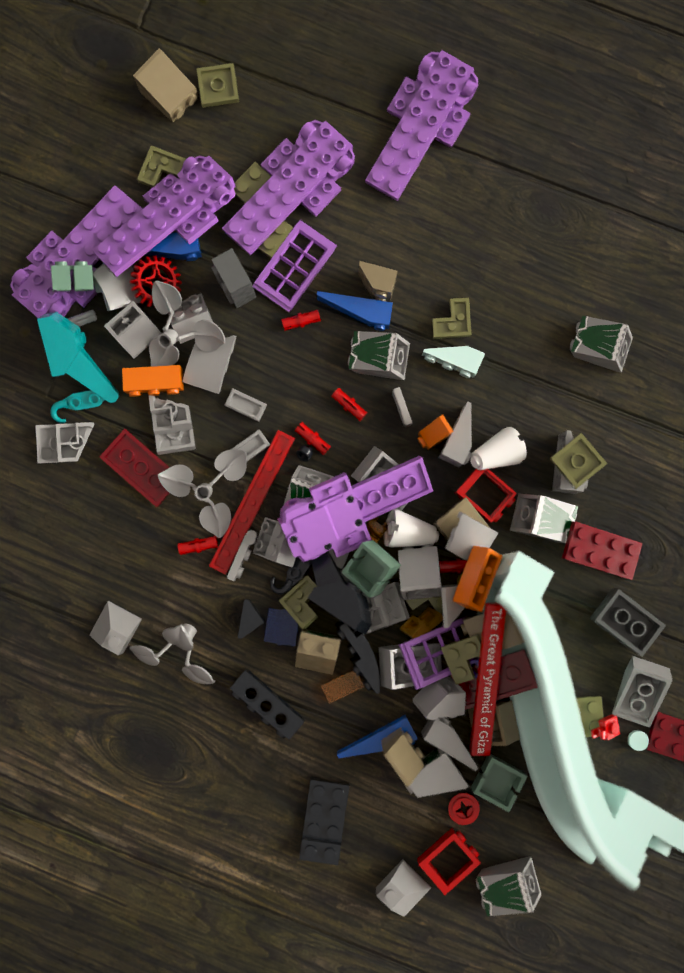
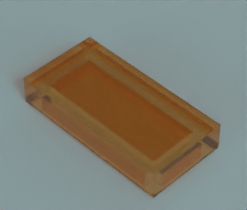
(342, 686)

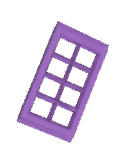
(273, 294)
(412, 663)

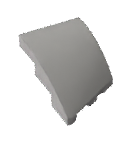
(115, 289)
(208, 368)
(171, 426)
(61, 441)
(469, 534)
(387, 608)

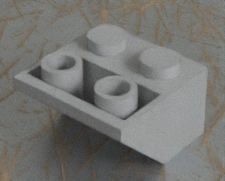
(189, 313)
(132, 329)
(272, 544)
(441, 699)

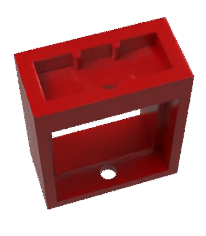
(506, 502)
(436, 848)

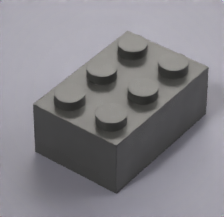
(233, 278)
(627, 622)

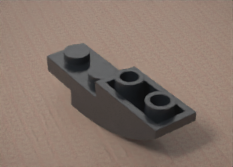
(364, 659)

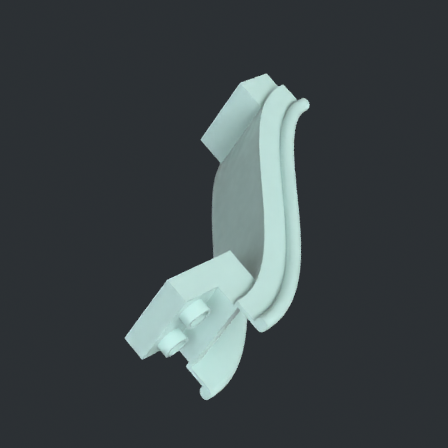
(583, 810)

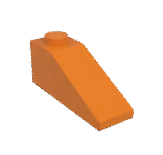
(434, 433)

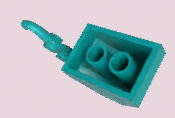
(66, 354)

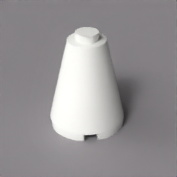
(500, 451)
(408, 531)

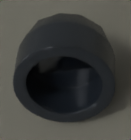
(304, 453)

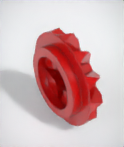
(458, 816)

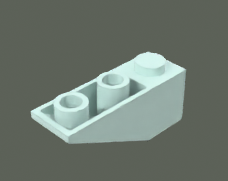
(460, 358)

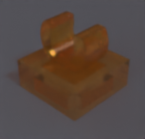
(375, 529)

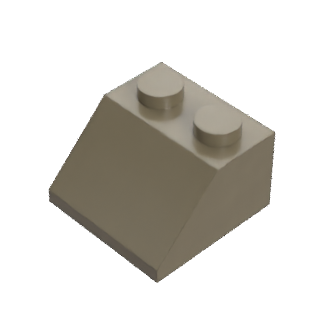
(378, 280)
(505, 725)
(403, 755)

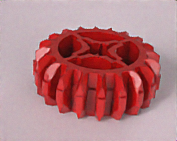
(156, 266)

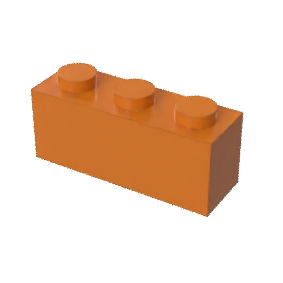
(153, 380)
(477, 578)

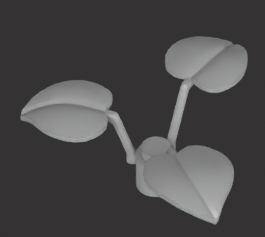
(161, 349)
(178, 480)
(181, 637)

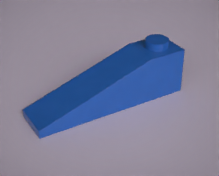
(176, 248)
(368, 311)
(372, 742)

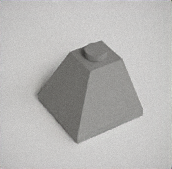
(450, 608)
(115, 628)
(402, 889)

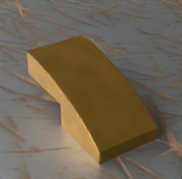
(424, 623)

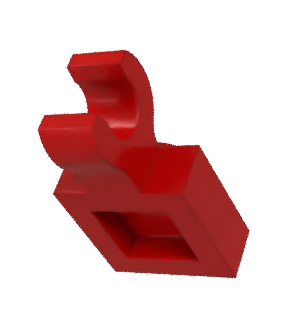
(607, 728)

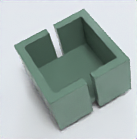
(81, 276)
(373, 570)
(497, 781)

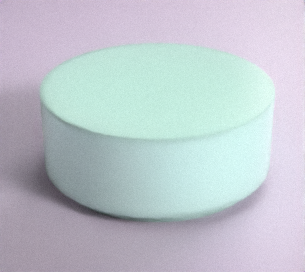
(638, 740)

